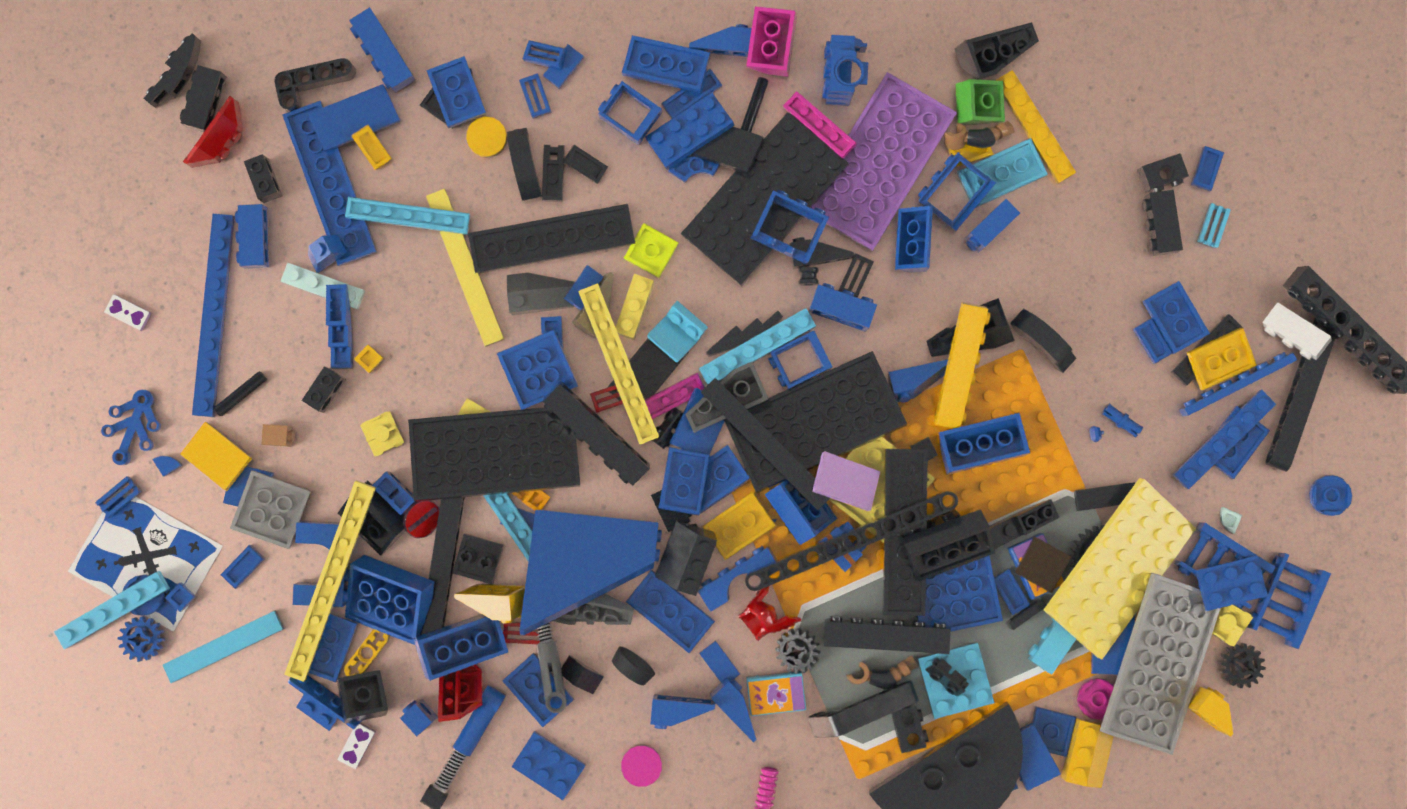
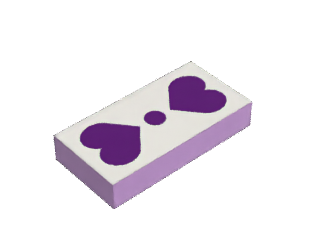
(127, 312)
(356, 745)

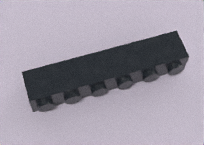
(596, 433)
(887, 636)

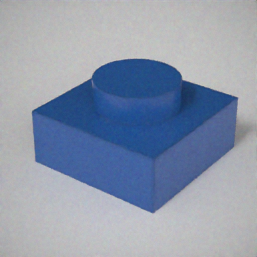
(180, 597)

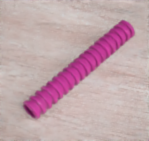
(766, 788)

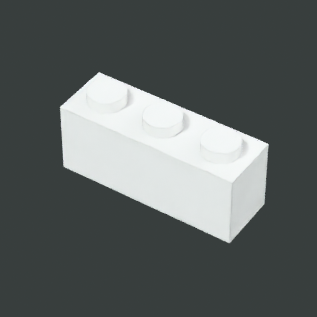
(1296, 332)

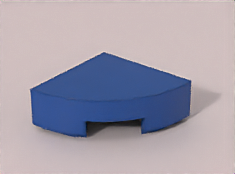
(166, 464)

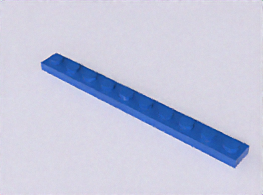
(213, 315)

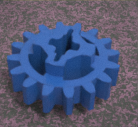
(142, 630)

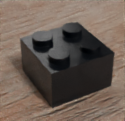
(362, 696)

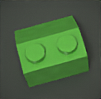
(980, 102)

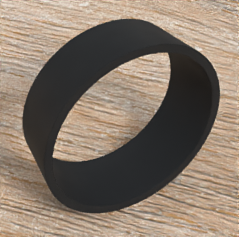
(632, 666)

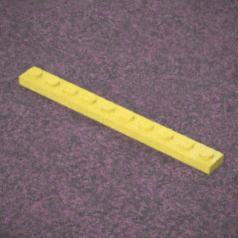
(330, 580)

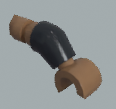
(977, 137)
(884, 678)

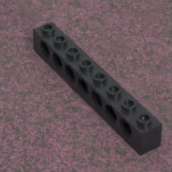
(1304, 278)

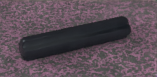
(754, 104)
(240, 393)

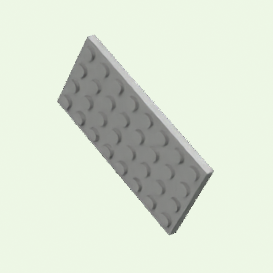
(1160, 665)

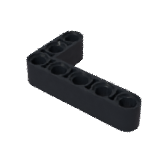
(863, 712)

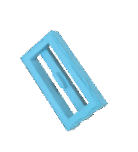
(1219, 209)

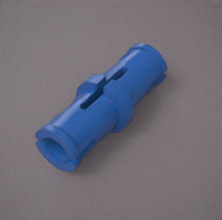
(1122, 420)

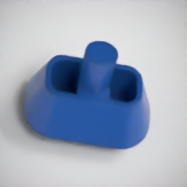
(1095, 433)

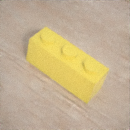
(634, 306)

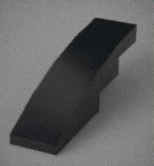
(737, 337)

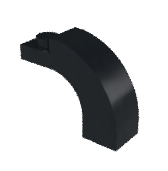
(523, 164)
(1045, 338)

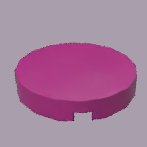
(1094, 697)
(641, 765)

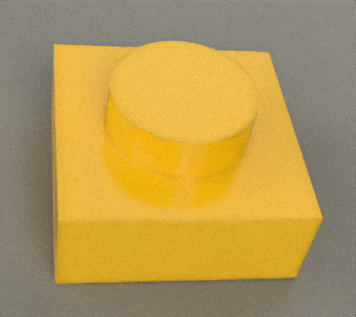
(369, 358)

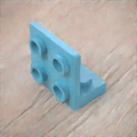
(677, 332)

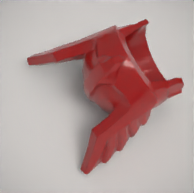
(762, 617)

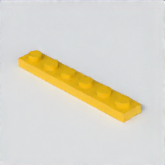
(1036, 128)

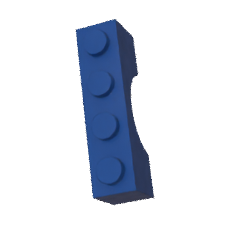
(717, 591)

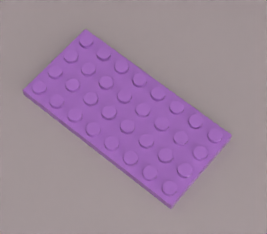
(891, 149)

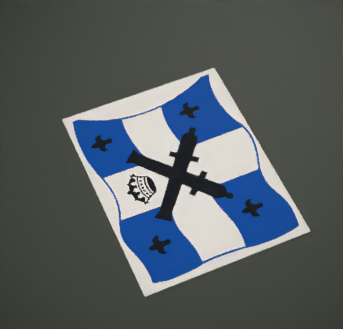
(141, 543)

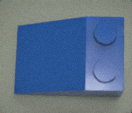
(674, 709)

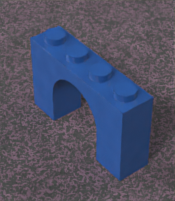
(323, 534)

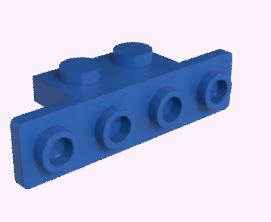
(319, 703)

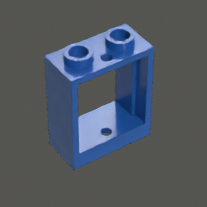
(616, 92)
(991, 226)
(818, 350)

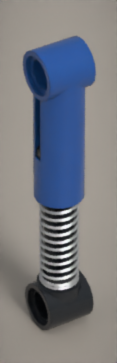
(464, 746)

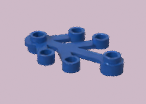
(133, 425)

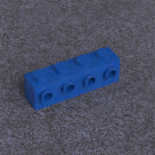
(382, 50)

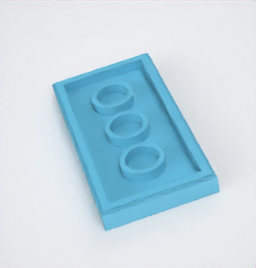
(1009, 170)

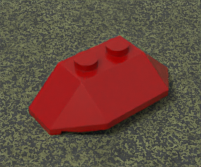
(218, 137)
(460, 693)

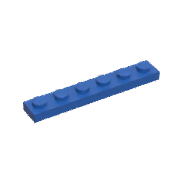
(1229, 387)
(1224, 439)

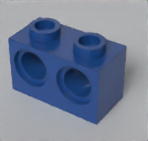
(394, 492)

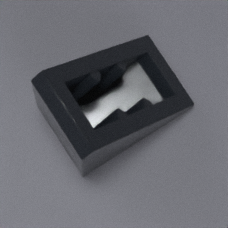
(581, 675)

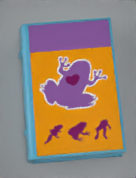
(776, 693)

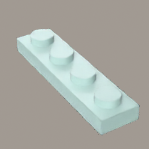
(316, 283)

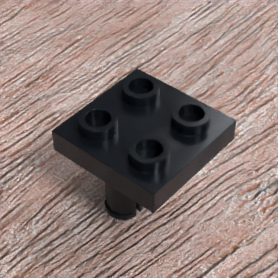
(478, 558)

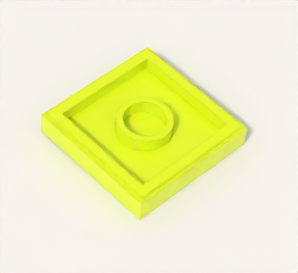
(651, 250)

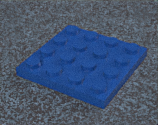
(963, 597)

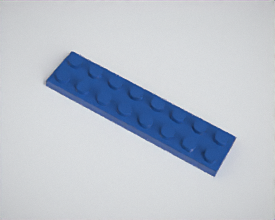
(328, 185)

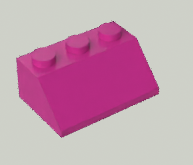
(771, 40)

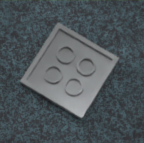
(270, 509)

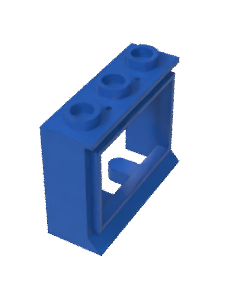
(940, 176)
(799, 207)

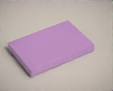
(846, 481)

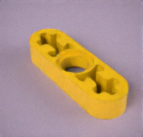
(353, 661)

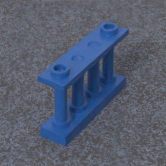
(1224, 545)
(1309, 599)

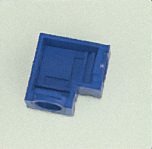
(838, 67)

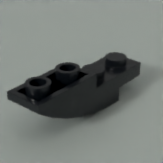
(181, 68)
(1023, 522)

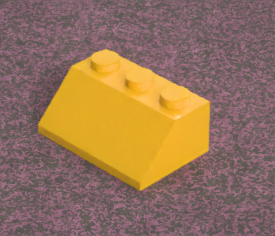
(1087, 755)

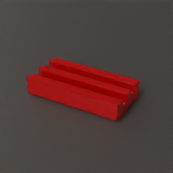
(596, 402)
(506, 632)

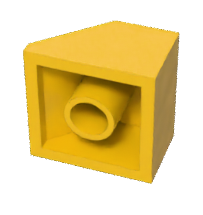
(1212, 709)

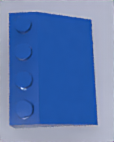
(388, 598)

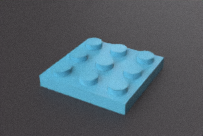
(969, 664)

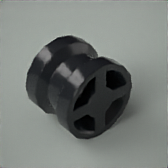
(808, 276)

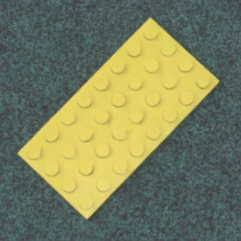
(1116, 568)

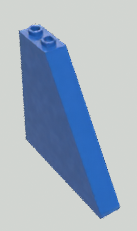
(581, 559)

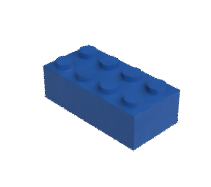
(460, 646)

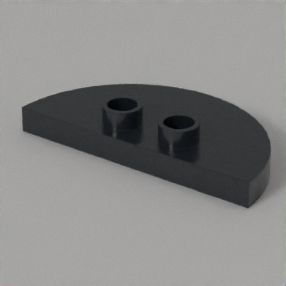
(963, 772)

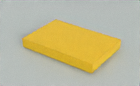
(1221, 358)
(216, 456)
(740, 525)

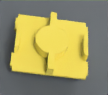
(382, 433)
(1231, 624)

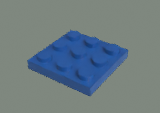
(536, 368)

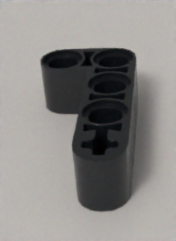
(315, 80)

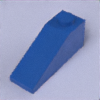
(729, 41)
(912, 381)
(731, 701)

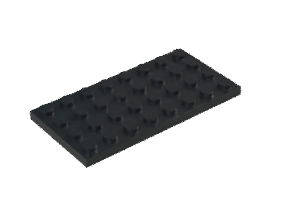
(788, 161)
(821, 415)
(491, 454)

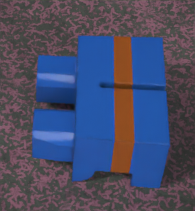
(847, 560)

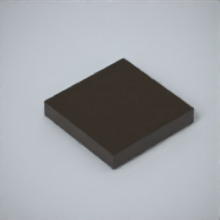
(1042, 564)

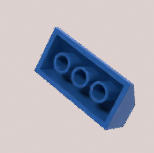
(983, 443)

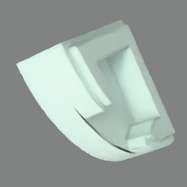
(1229, 519)

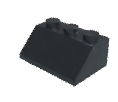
(381, 525)
(686, 557)

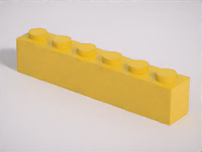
(961, 365)

